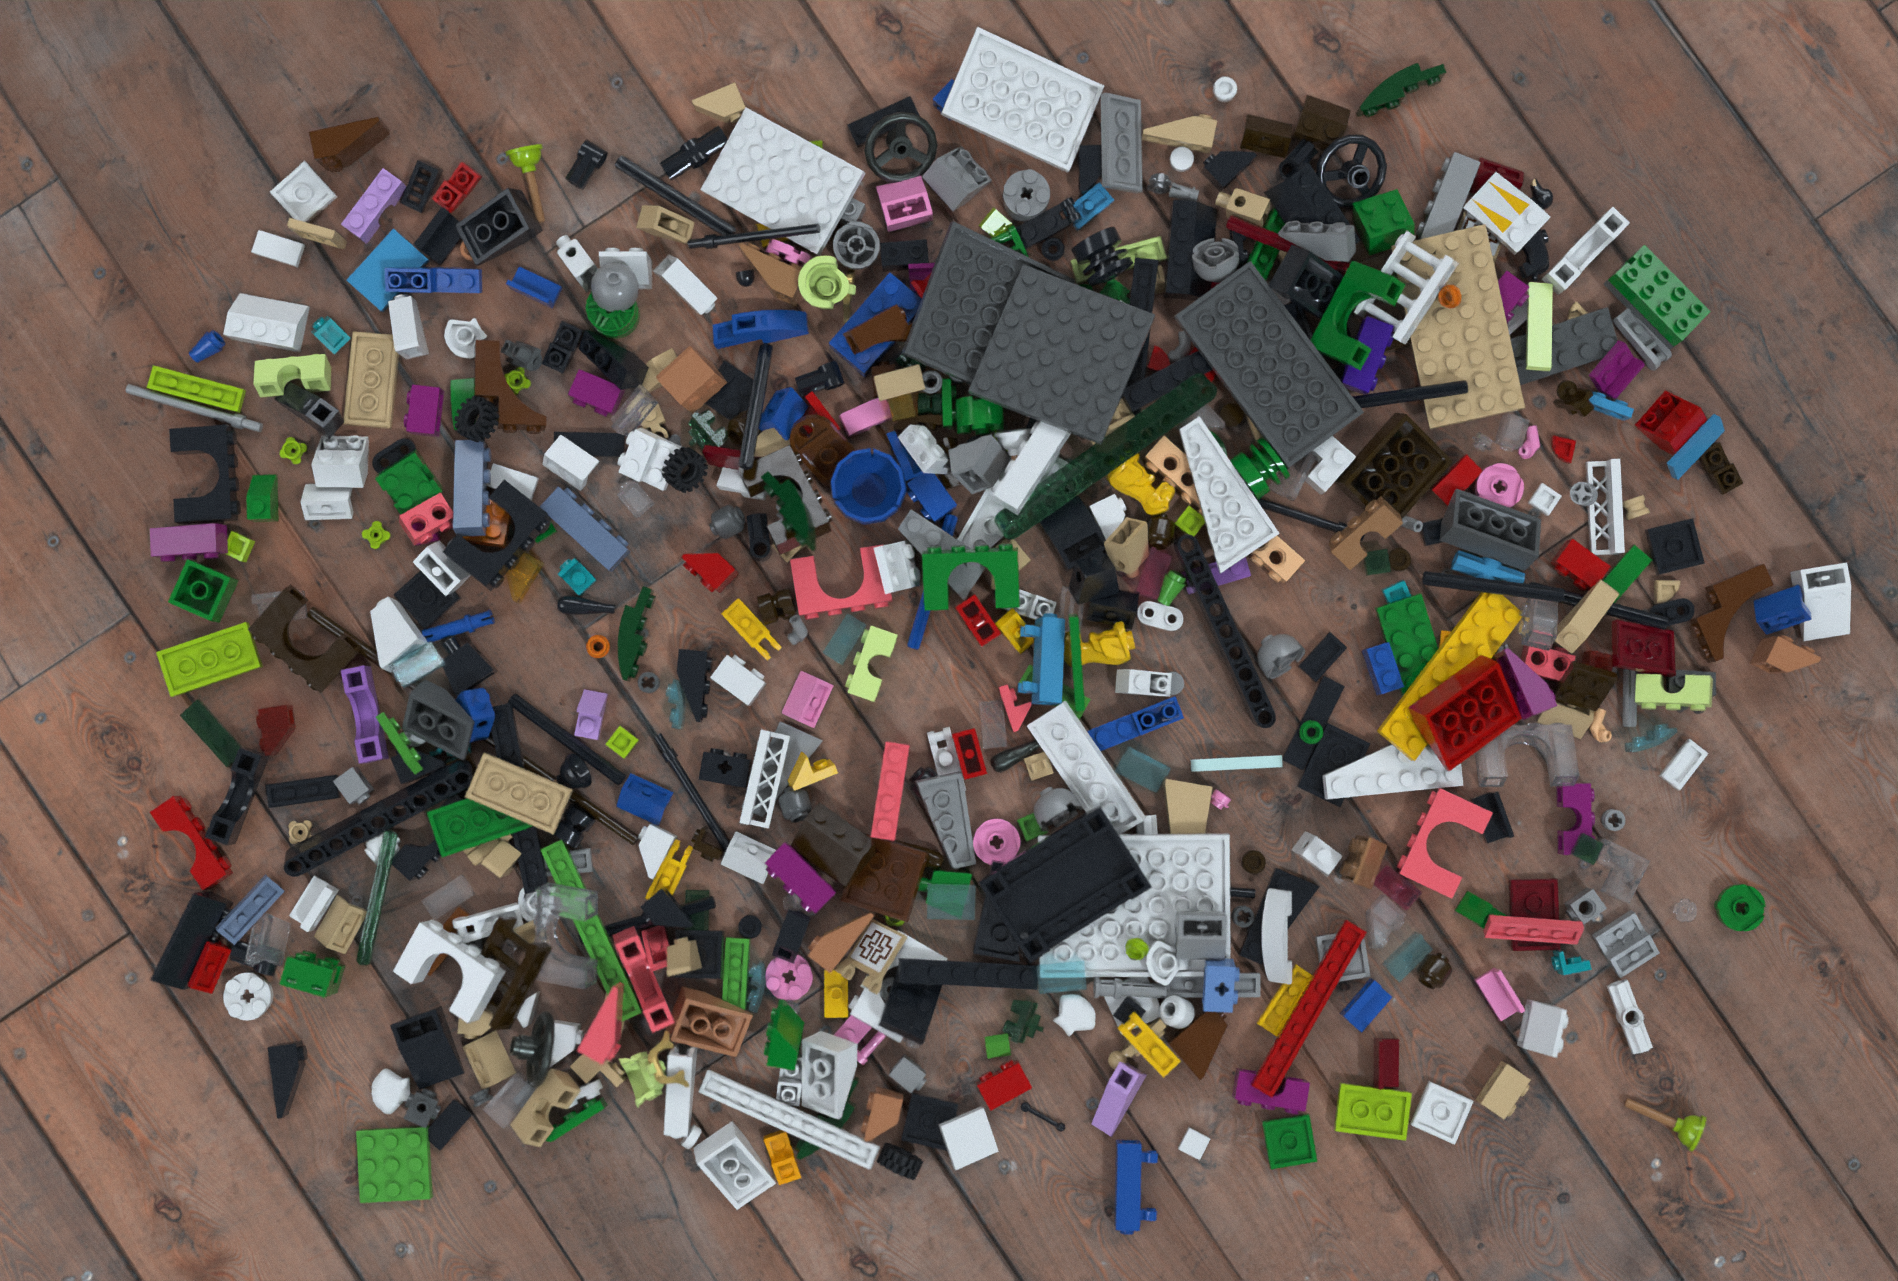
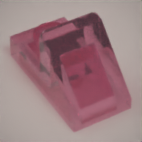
(1396, 888)

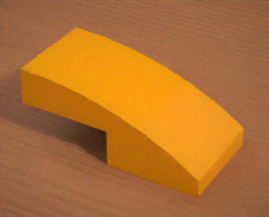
(782, 1157)

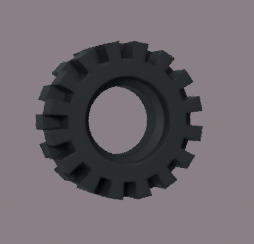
(468, 414)
(691, 476)
(899, 1161)

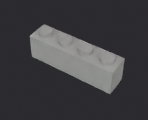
(1449, 196)

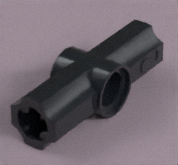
(694, 153)

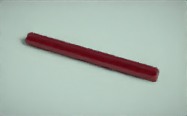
(1273, 239)

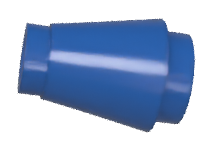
(207, 346)

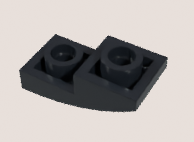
(563, 346)

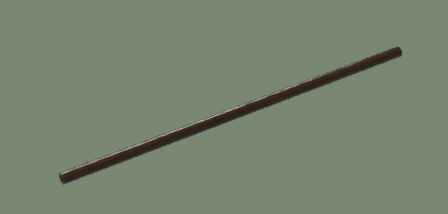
(575, 798)

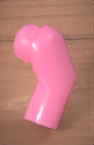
(1532, 443)

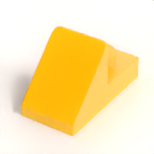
(1009, 626)
(805, 774)

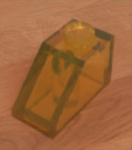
(523, 576)

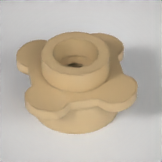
(294, 828)

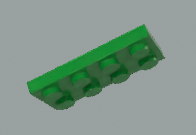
(1410, 635)
(470, 825)

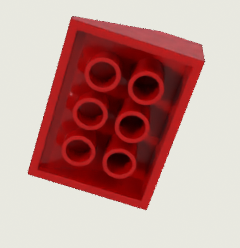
(1466, 711)

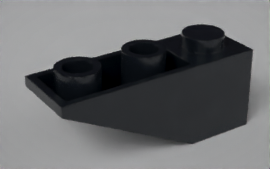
(613, 360)
(311, 409)
(692, 673)

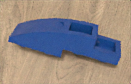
(433, 279)
(763, 325)
(1136, 724)

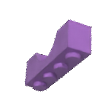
(370, 735)

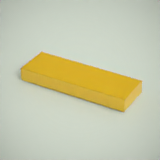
(1284, 1001)

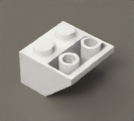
(635, 259)
(341, 461)
(1542, 1028)

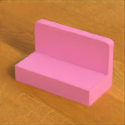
(807, 699)
(1499, 994)

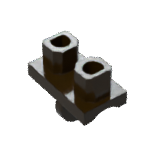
(1573, 399)

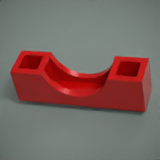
(209, 864)

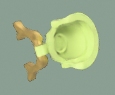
(825, 285)
(648, 1073)

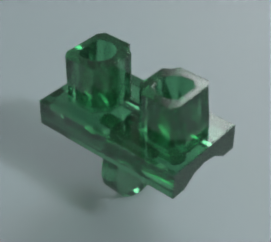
(702, 432)
(1026, 1022)

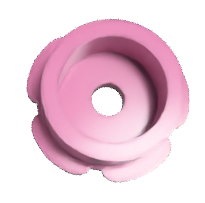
(1219, 799)

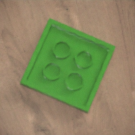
(394, 1164)

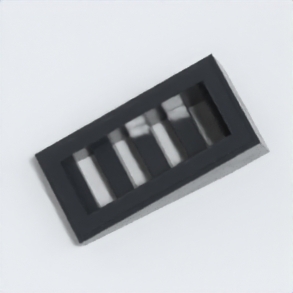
(413, 182)

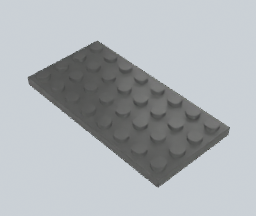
(1268, 364)

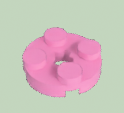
(787, 253)
(1510, 480)
(1004, 831)
(794, 989)

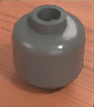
(727, 521)
(795, 804)

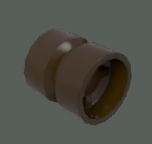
(776, 606)

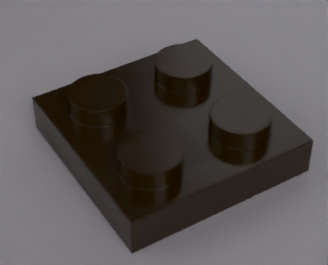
(1584, 686)

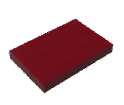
(1643, 648)
(1534, 900)

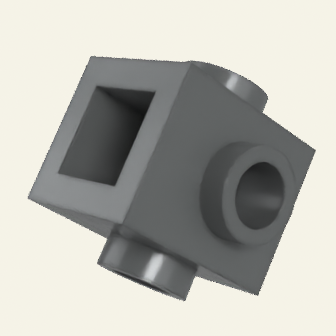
(417, 1115)

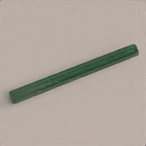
(377, 897)

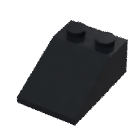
(499, 226)
(1306, 281)

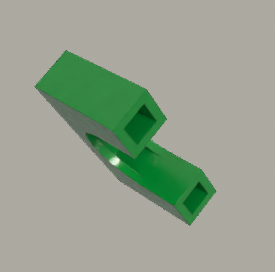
(1356, 286)
(1000, 561)

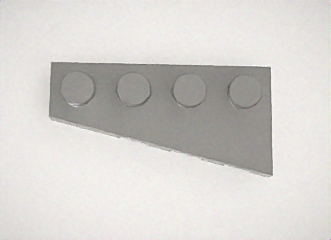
(925, 534)
(798, 743)
(948, 811)

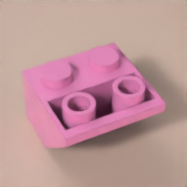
(904, 203)

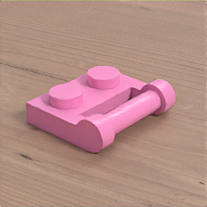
(854, 1031)

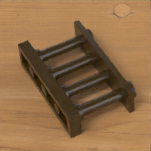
(524, 973)

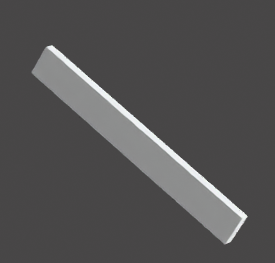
(789, 1119)

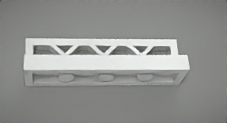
(1613, 510)
(755, 779)

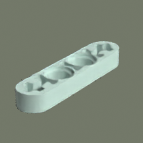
(1236, 763)

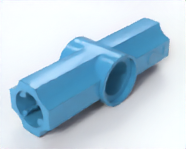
(1484, 568)

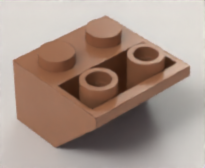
(1782, 656)
(884, 1112)

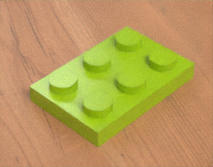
(1372, 1111)

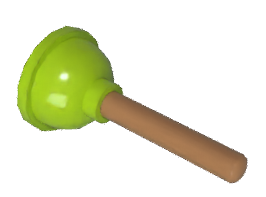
(526, 159)
(1688, 1129)

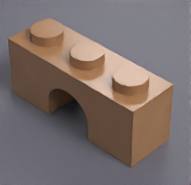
(1377, 517)

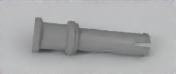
(1118, 988)

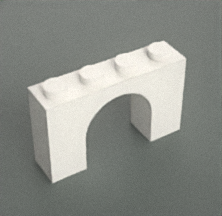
(479, 973)
(870, 1006)

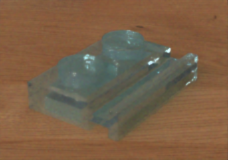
(951, 901)

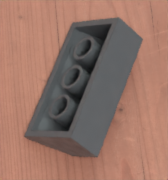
(1491, 530)

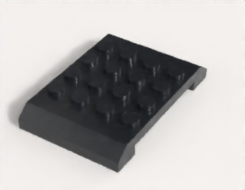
(1064, 883)

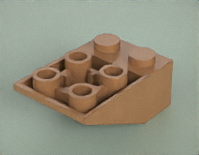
(776, 275)
(1363, 861)

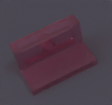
(1153, 574)

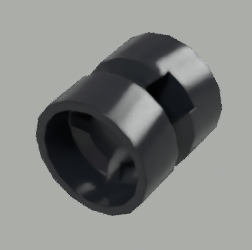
(573, 825)

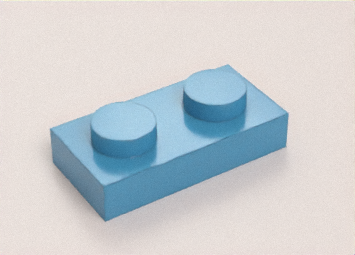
(1091, 205)
(1616, 408)

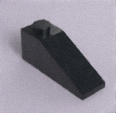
(286, 1069)

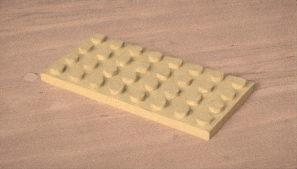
(1467, 339)

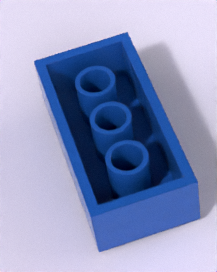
(888, 293)

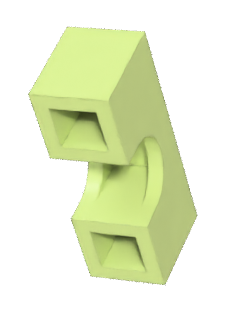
(274, 374)
(875, 643)
(1695, 693)

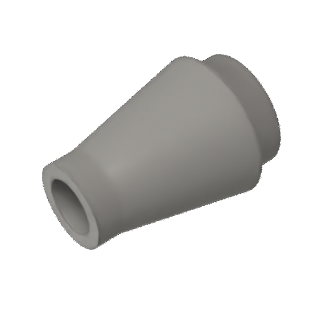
(932, 376)

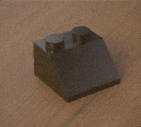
(1321, 122)

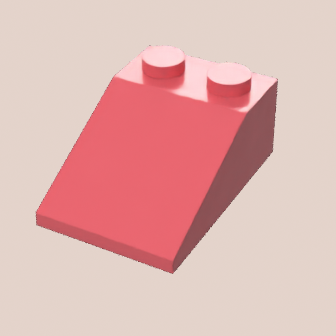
(605, 1032)

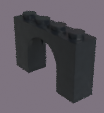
(222, 501)
(491, 567)

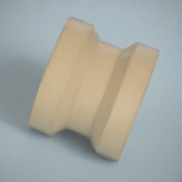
(1635, 507)

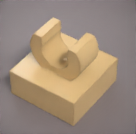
(1038, 766)

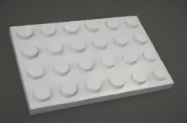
(1022, 99)
(782, 180)

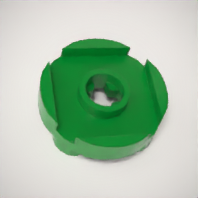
(1726, 906)

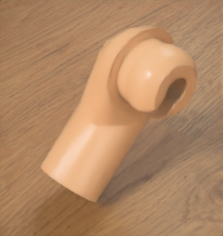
(1597, 728)

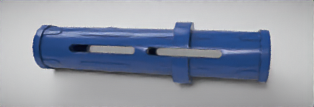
(468, 623)

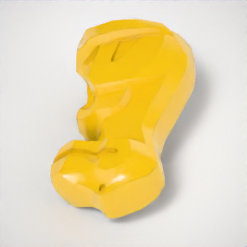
(1134, 482)
(1105, 647)

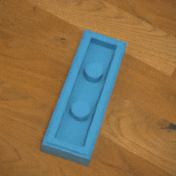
(1695, 446)

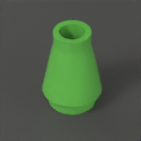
(1171, 587)

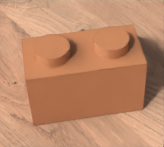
(691, 379)

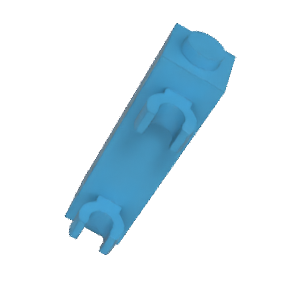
(1047, 660)

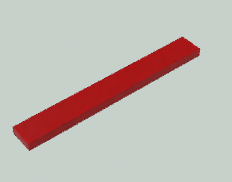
(1308, 1008)

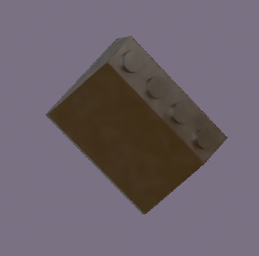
(1394, 465)

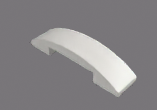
(1275, 936)

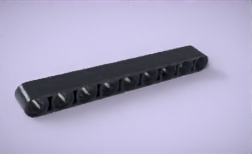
(1234, 638)
(372, 827)

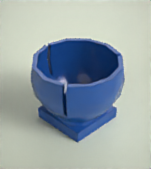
(868, 486)

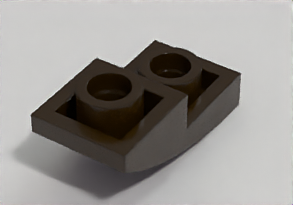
(931, 422)
(1719, 469)

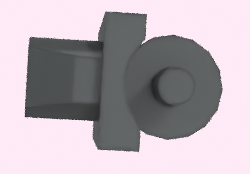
(522, 355)

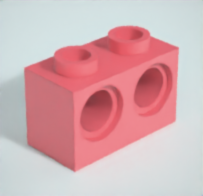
(423, 514)
(1545, 667)

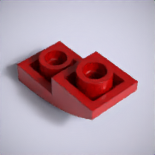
(457, 188)
(1459, 477)

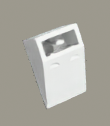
(1828, 597)

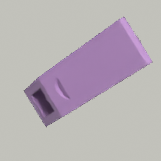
(1117, 1097)

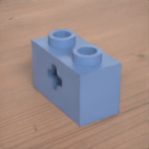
(1215, 998)

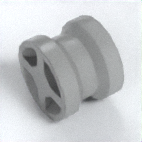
(1578, 493)

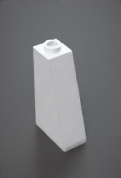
(678, 1097)

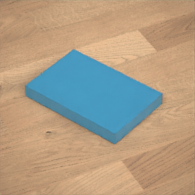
(390, 253)

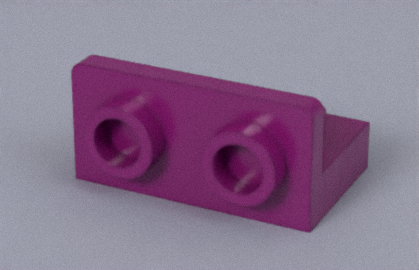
(1616, 370)

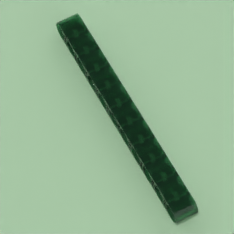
(1113, 452)

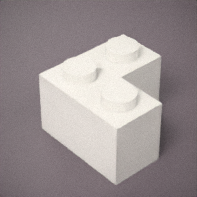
(1332, 460)

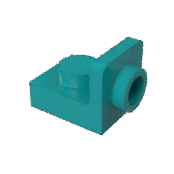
(329, 334)
(576, 576)
(1573, 965)

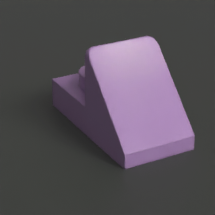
(591, 714)

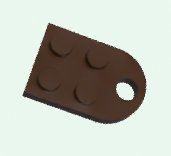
(821, 447)

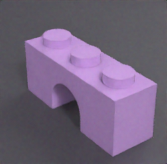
(381, 193)

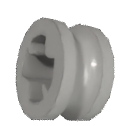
(1605, 817)

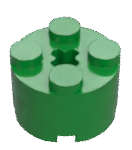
(978, 416)

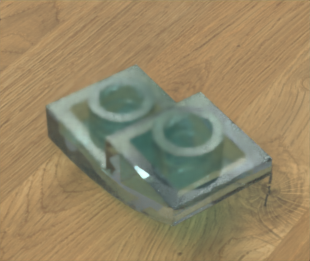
(676, 696)
(1654, 737)
(757, 979)

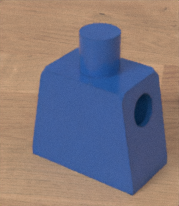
(479, 708)

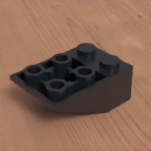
(1073, 532)
(428, 1047)

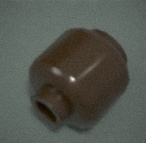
(736, 428)
(1160, 531)
(1434, 971)

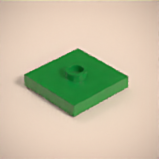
(1289, 1141)

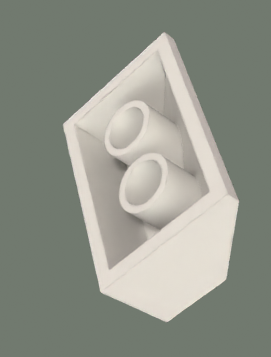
(267, 322)

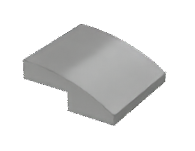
(1625, 944)

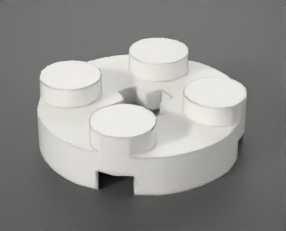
(240, 1007)

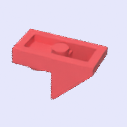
(1015, 714)
(656, 945)

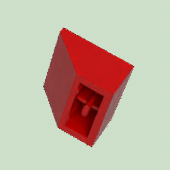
(1671, 422)
(713, 569)

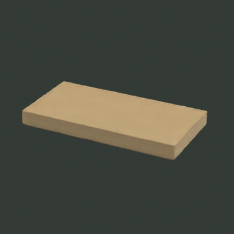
(371, 381)
(519, 793)

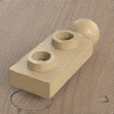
(1129, 1050)

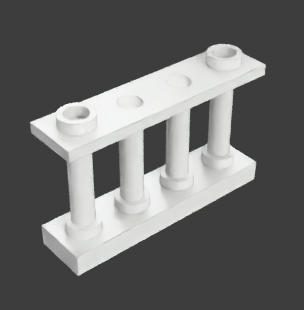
(1429, 288)

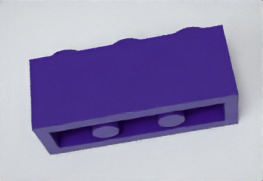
(1376, 336)

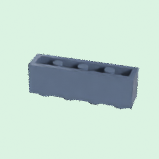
(471, 488)
(585, 529)

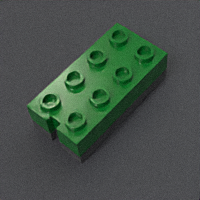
(1656, 297)

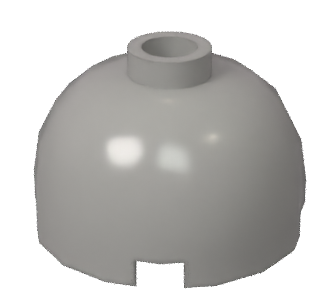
(856, 245)
(1215, 260)
(614, 287)
(1278, 653)
(1055, 807)

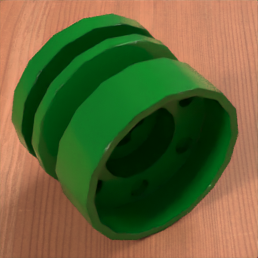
(612, 324)
(1260, 468)

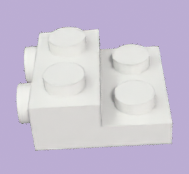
(924, 450)
(646, 457)
(897, 566)

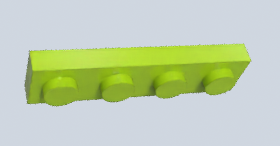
(196, 389)

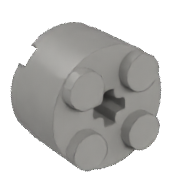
(1029, 183)

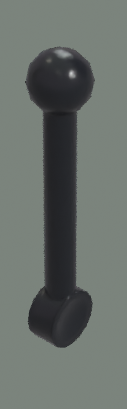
(1025, 1107)

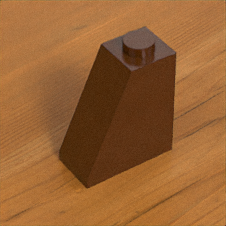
(1199, 1041)

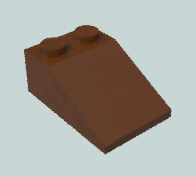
(346, 143)

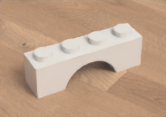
(1585, 250)

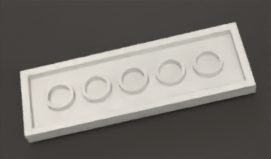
(1084, 766)

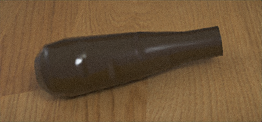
(935, 858)

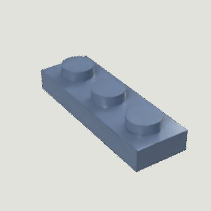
(249, 909)

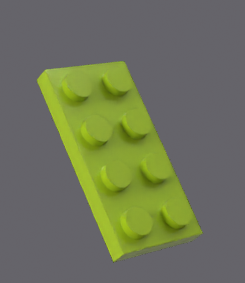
(209, 659)

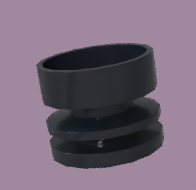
(1101, 254)

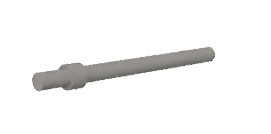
(236, 420)

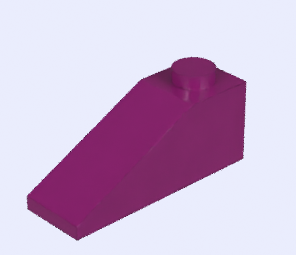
(1527, 688)

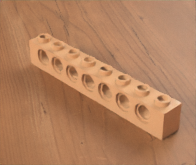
(1165, 450)

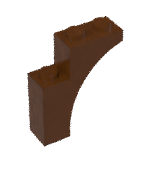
(885, 326)
(493, 387)
(1726, 599)

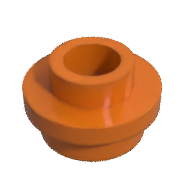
(1449, 296)
(591, 643)

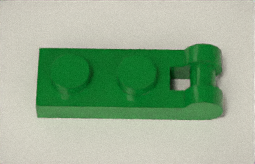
(574, 1119)

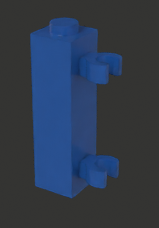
(1128, 1186)

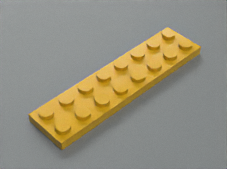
(1476, 634)

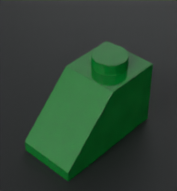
(263, 499)

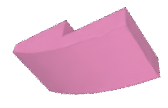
(865, 416)

